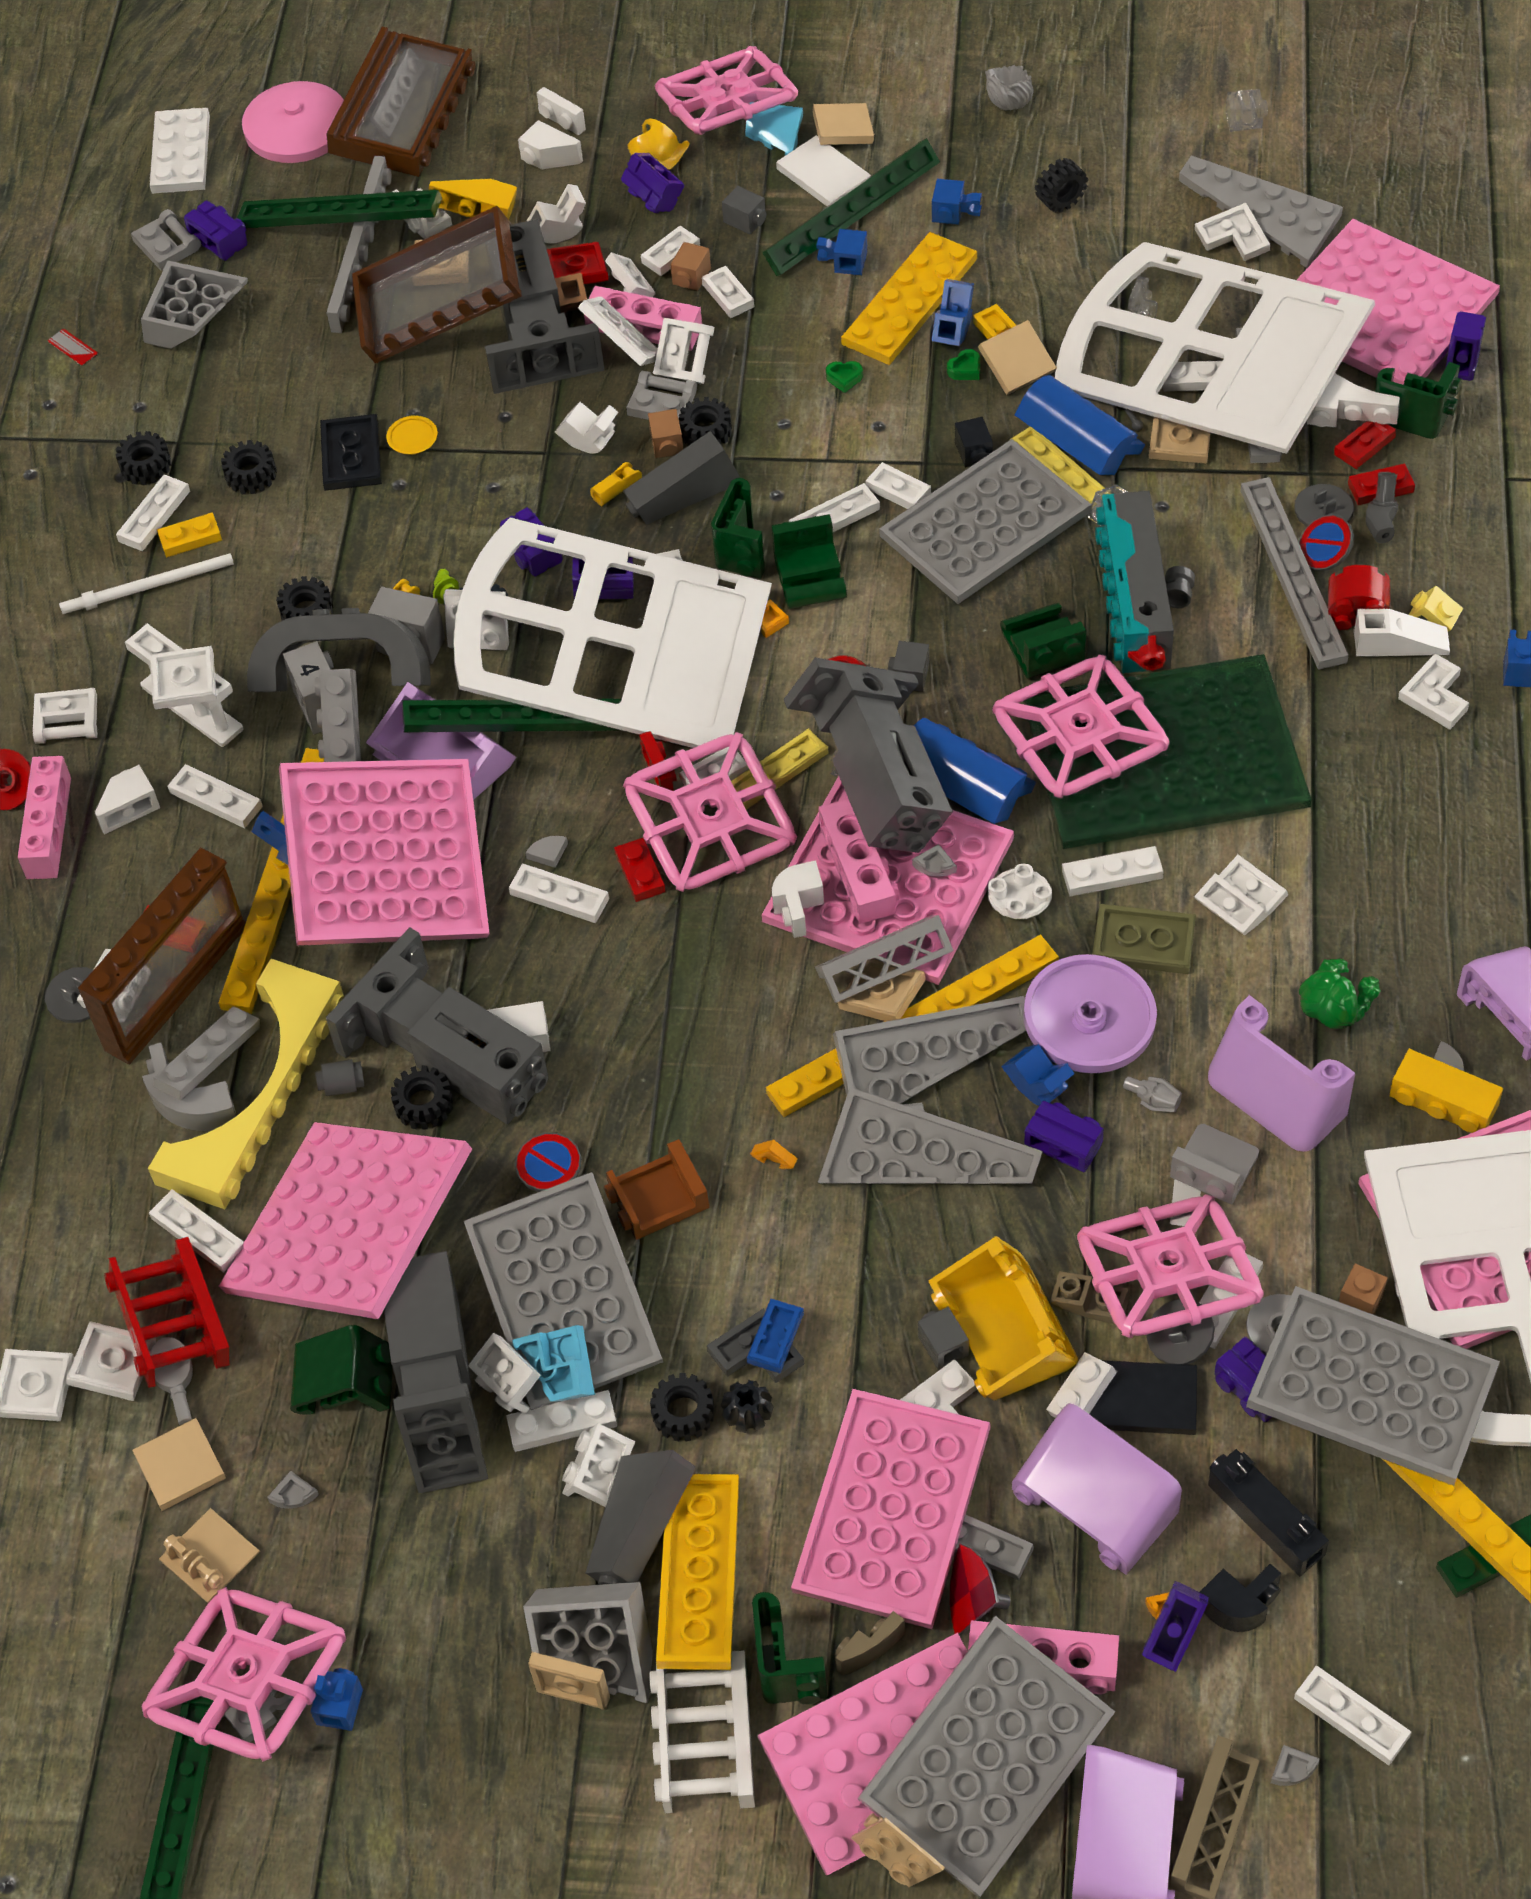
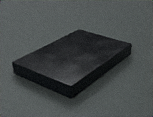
(350, 452)
(1149, 1398)

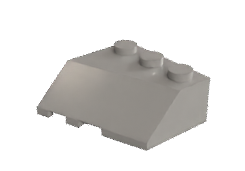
(186, 302)
(595, 1628)

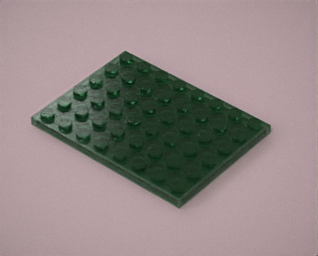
(1222, 764)

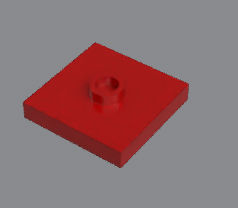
(579, 259)

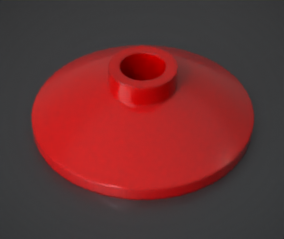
(17, 765)

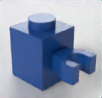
(950, 202)
(848, 251)
(1517, 661)
(336, 1699)

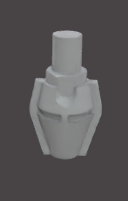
(1155, 1093)

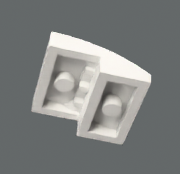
(1241, 895)

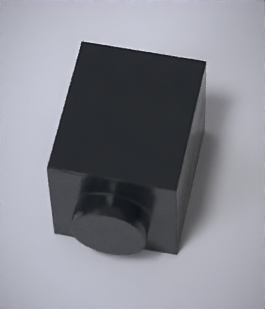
(973, 440)

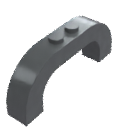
(406, 653)

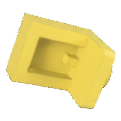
(1436, 607)

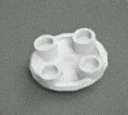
(1019, 892)

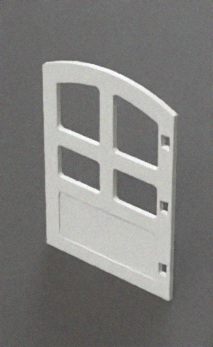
(1267, 372)
(687, 653)
(1453, 1206)

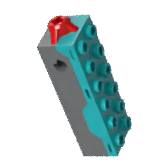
(1134, 582)

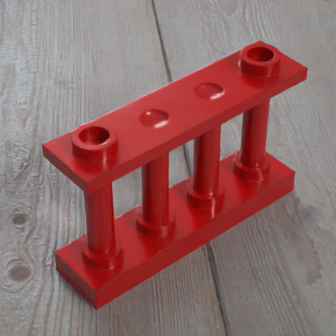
(192, 1289)

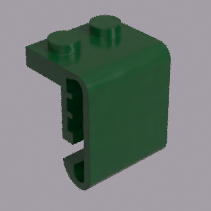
(1423, 401)
(735, 540)
(807, 561)
(1044, 640)
(341, 1369)
(782, 1678)

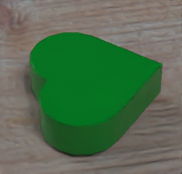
(964, 366)
(844, 375)

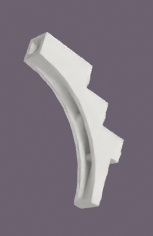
(1352, 402)

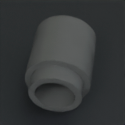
(340, 1077)

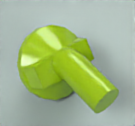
(443, 582)

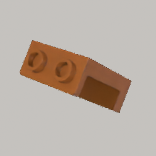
(657, 1192)

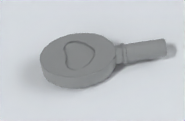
(174, 1378)

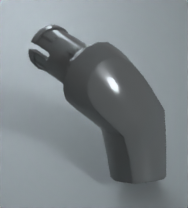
(1383, 508)

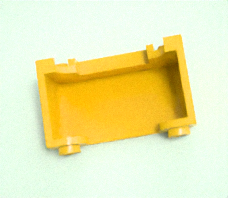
(1004, 1318)

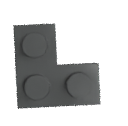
(732, 1349)

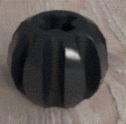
(747, 1406)

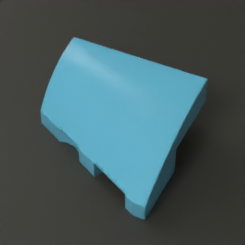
(776, 127)
(561, 1361)

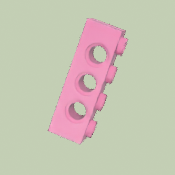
(647, 312)
(44, 817)
(858, 863)
(1067, 1645)

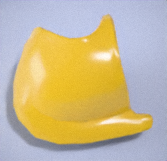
(659, 142)

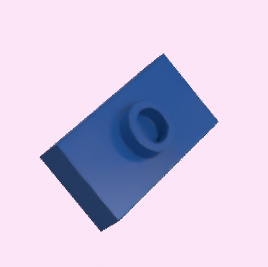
(775, 1335)

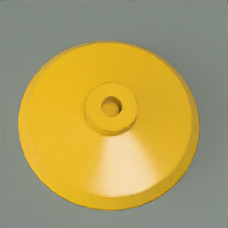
(412, 435)

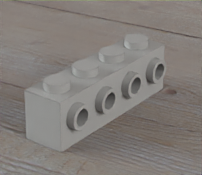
(338, 715)

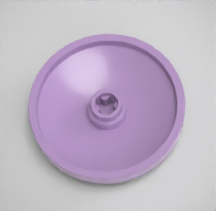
(1090, 1013)

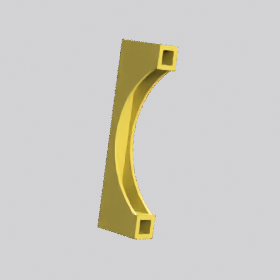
(216, 1162)

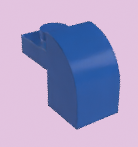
(955, 315)
(1036, 1075)

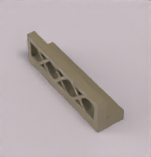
(1202, 1810)

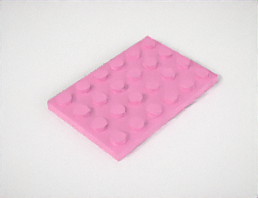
(891, 1508)
(841, 1744)

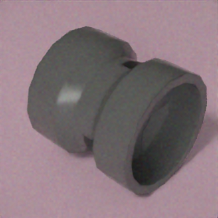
(1179, 584)

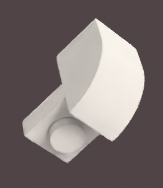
(560, 220)
(587, 430)
(793, 891)

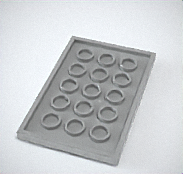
(985, 521)
(560, 1266)
(1373, 1385)
(987, 1755)

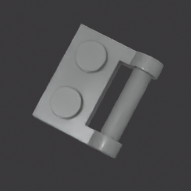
(159, 245)
(649, 401)

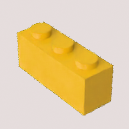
(1445, 1092)

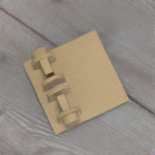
(208, 1555)
(895, 1851)

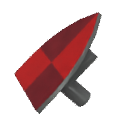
(972, 1589)

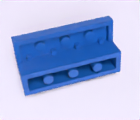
(1077, 426)
(972, 775)

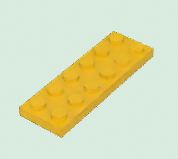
(908, 298)
(699, 1576)

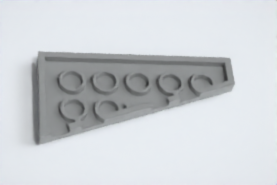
(1284, 215)
(916, 1052)
(903, 1145)

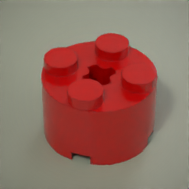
(1356, 589)

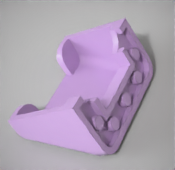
(485, 756)
(1503, 986)
(1274, 1086)
(1100, 1486)
(1125, 1827)

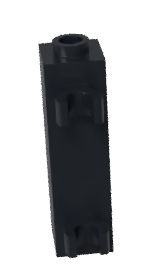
(1267, 1511)

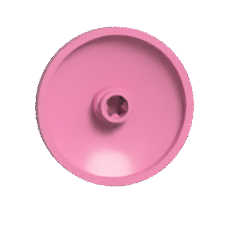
(291, 121)

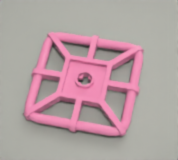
(726, 91)
(1077, 741)
(705, 829)
(1159, 1280)
(245, 1692)

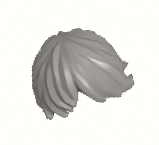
(1009, 87)

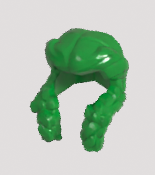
(1333, 997)

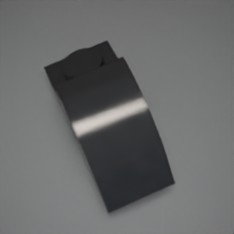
(1239, 1607)

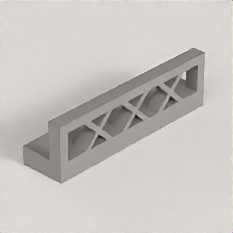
(880, 946)

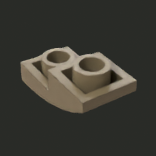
(1077, 1295)
(861, 1650)

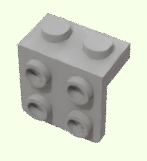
(1214, 1163)

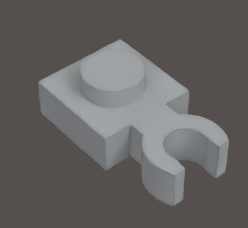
(241, 1722)

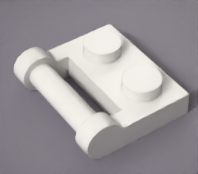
(674, 349)
(65, 707)

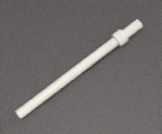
(90, 600)

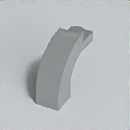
(199, 1110)

